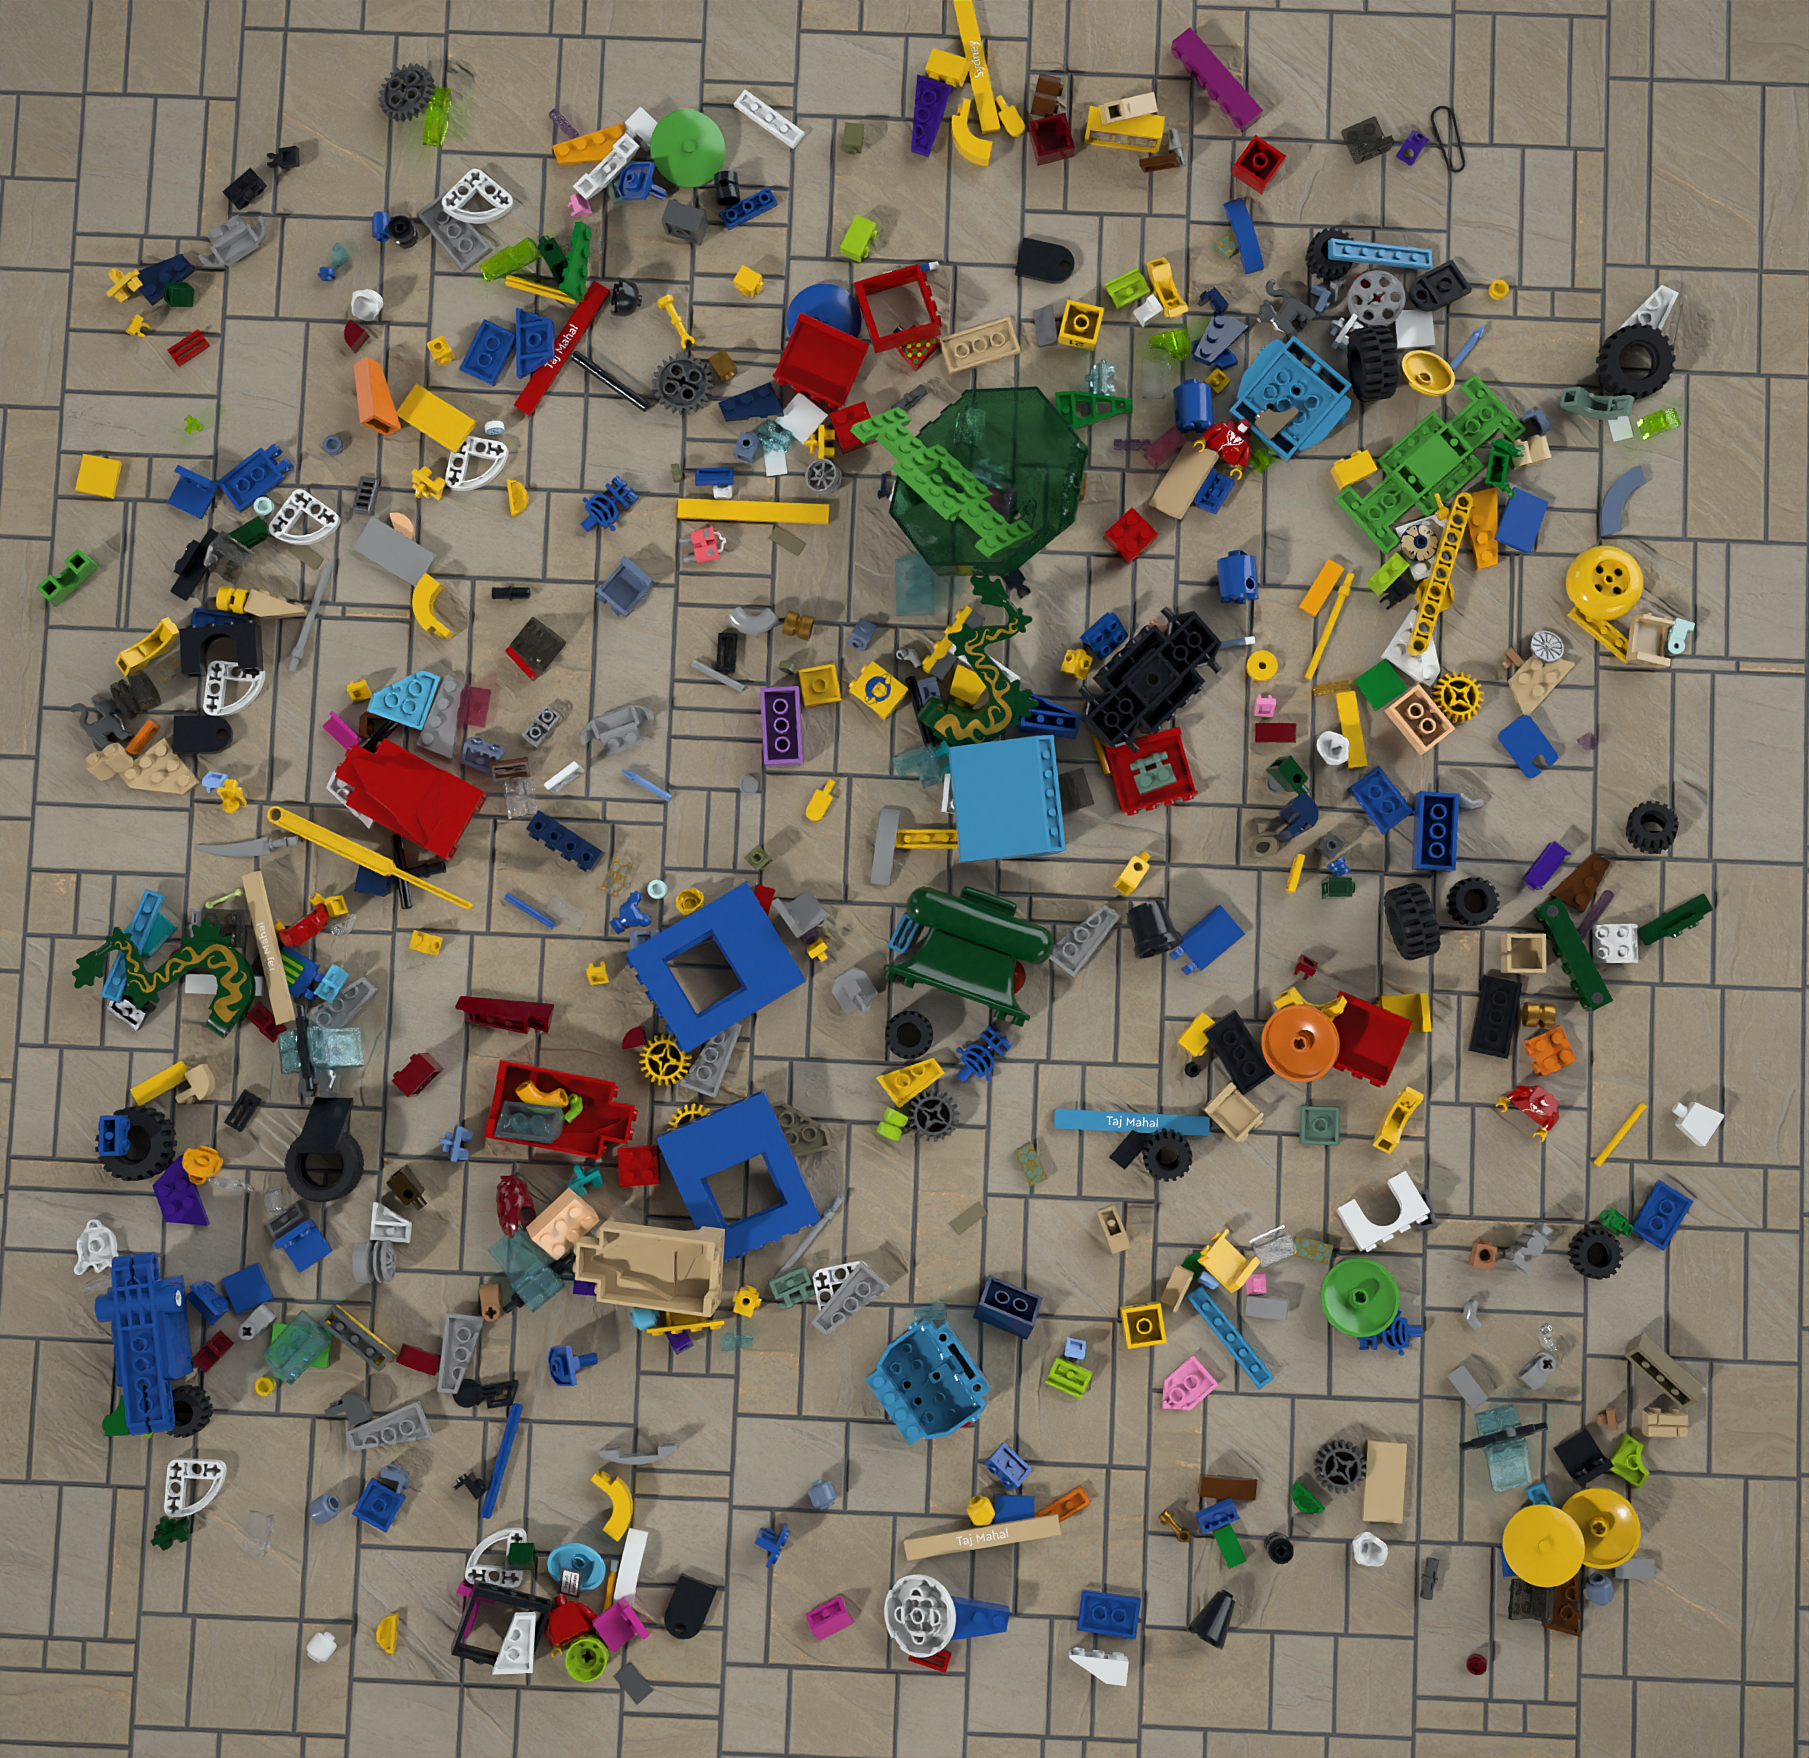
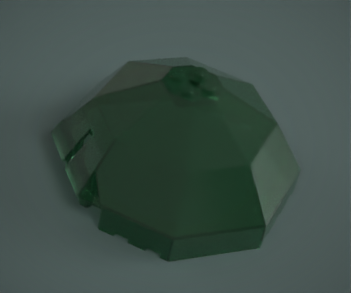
(1041, 460)

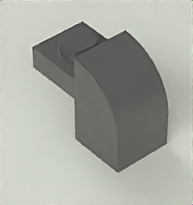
(355, 1406)

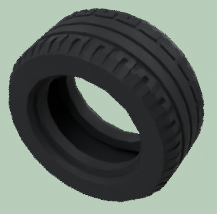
(305, 1187)

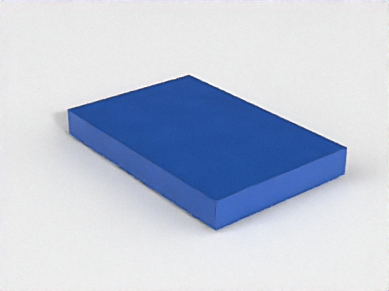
(488, 352)
(1521, 521)
(1380, 800)
(1661, 1215)
(1108, 1614)

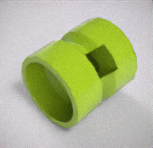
(892, 1124)

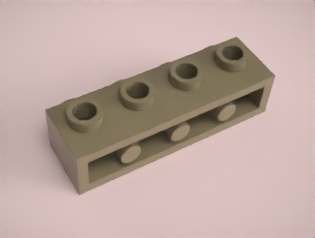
(1663, 1371)

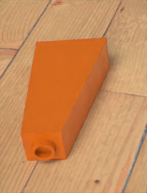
(374, 398)

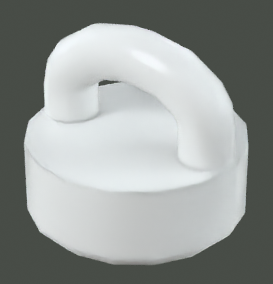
(722, 492)

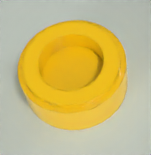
(1498, 289)
(265, 1385)

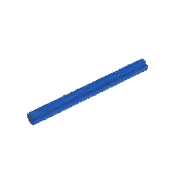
(501, 1460)

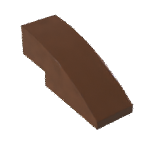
(1227, 1487)

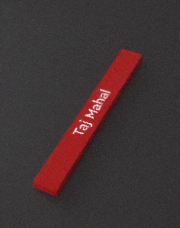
(563, 347)

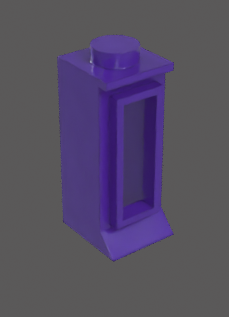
(1545, 866)

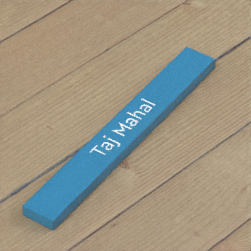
(1127, 1121)

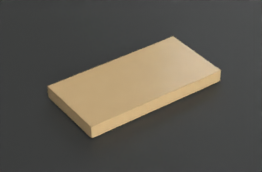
(979, 346)
(1183, 480)
(1384, 1481)

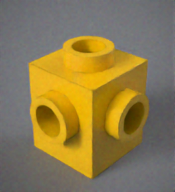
(1076, 663)
(743, 1307)

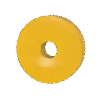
(1267, 659)

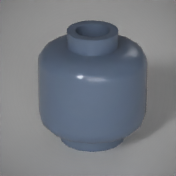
(822, 1494)
(324, 1508)
(1599, 1589)

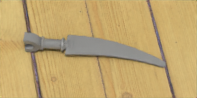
(250, 848)

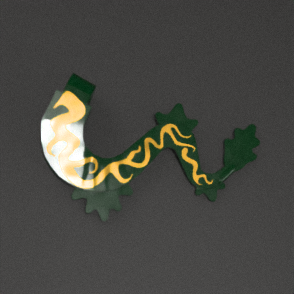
(1006, 701)
(205, 949)

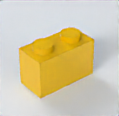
(947, 67)
(1353, 469)
(1193, 1038)

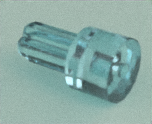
(937, 1311)
(729, 1341)

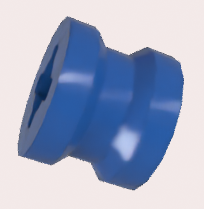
(1338, 867)

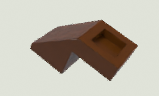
(366, 726)

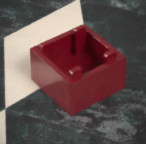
(1051, 139)
(417, 1074)

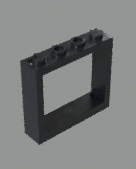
(502, 1595)

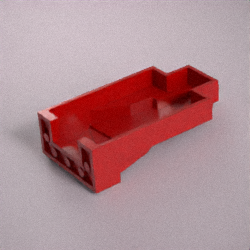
(410, 796)
(586, 1134)

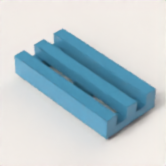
(897, 947)

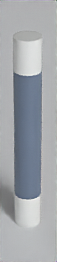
(1237, 642)

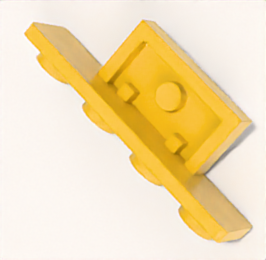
(678, 1321)

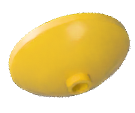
(1427, 373)

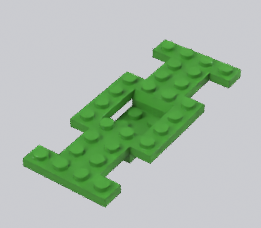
(1425, 459)
(918, 468)

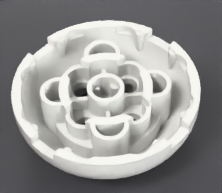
(903, 1617)

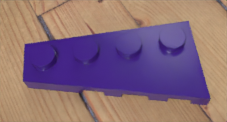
(929, 109)

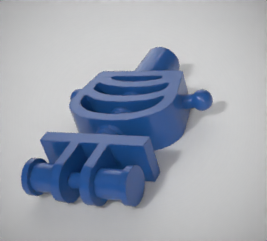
(594, 518)
(965, 1073)
(1401, 1329)

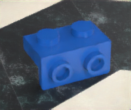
(1213, 492)

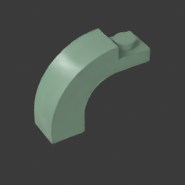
(1595, 406)

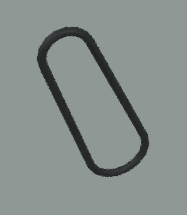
(1440, 142)

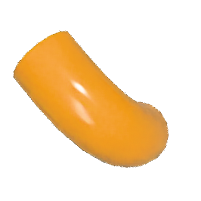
(530, 1094)

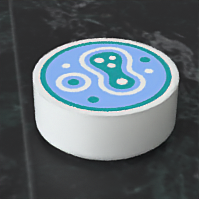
(494, 427)

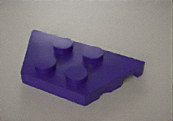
(179, 1197)

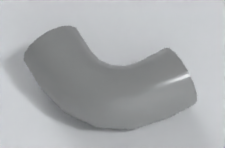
(752, 624)

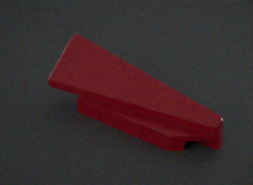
(507, 1014)

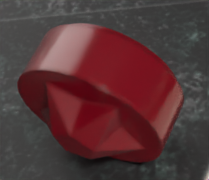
(1476, 1664)

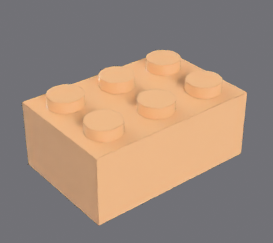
(1419, 719)
(562, 1224)

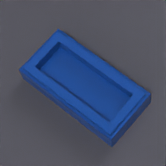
(714, 476)

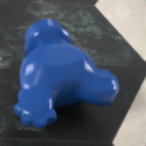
(630, 914)

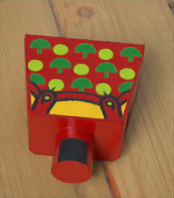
(917, 352)

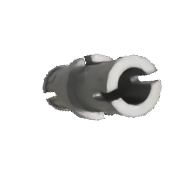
(910, 399)
(1429, 1578)

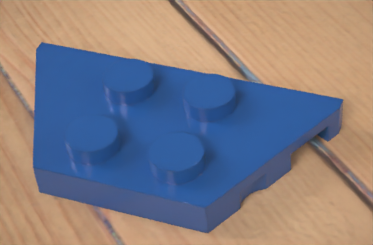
(533, 342)

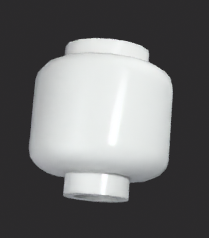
(321, 1646)

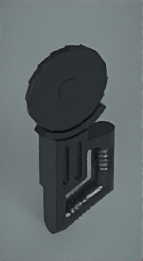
(473, 1392)

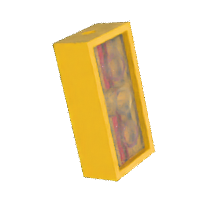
(1136, 133)

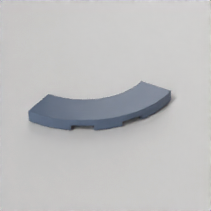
(1615, 497)

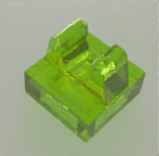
(1262, 460)

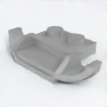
(233, 241)
(617, 728)

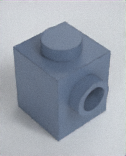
(746, 447)

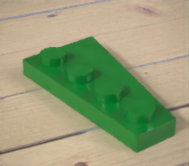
(577, 268)

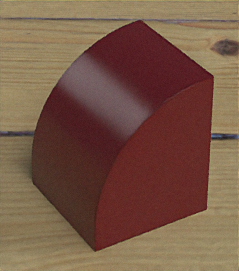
(355, 336)
(634, 1038)

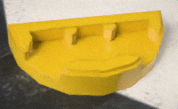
(517, 497)
(387, 1633)

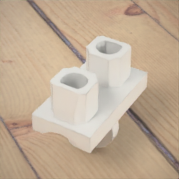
(1337, 326)

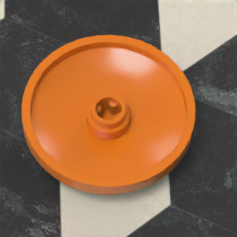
(1300, 1043)

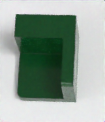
(179, 294)
(522, 1556)

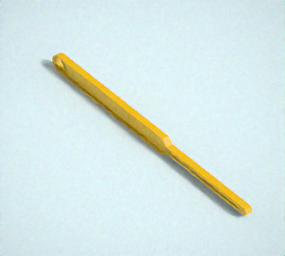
(355, 852)

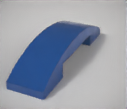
(1245, 235)

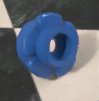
(327, 274)

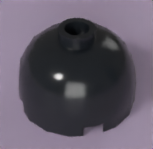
(625, 298)

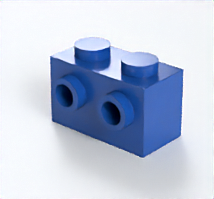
(113, 1135)

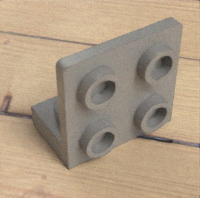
(801, 913)

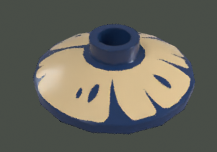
(1414, 550)

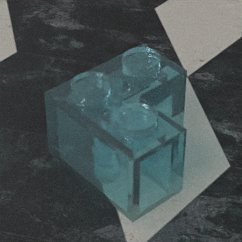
(920, 759)

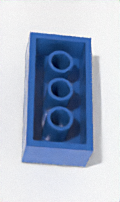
(1435, 831)

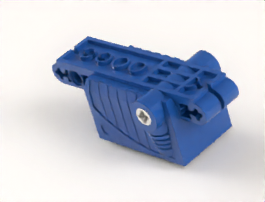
(148, 1338)

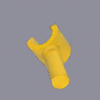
(1443, 511)

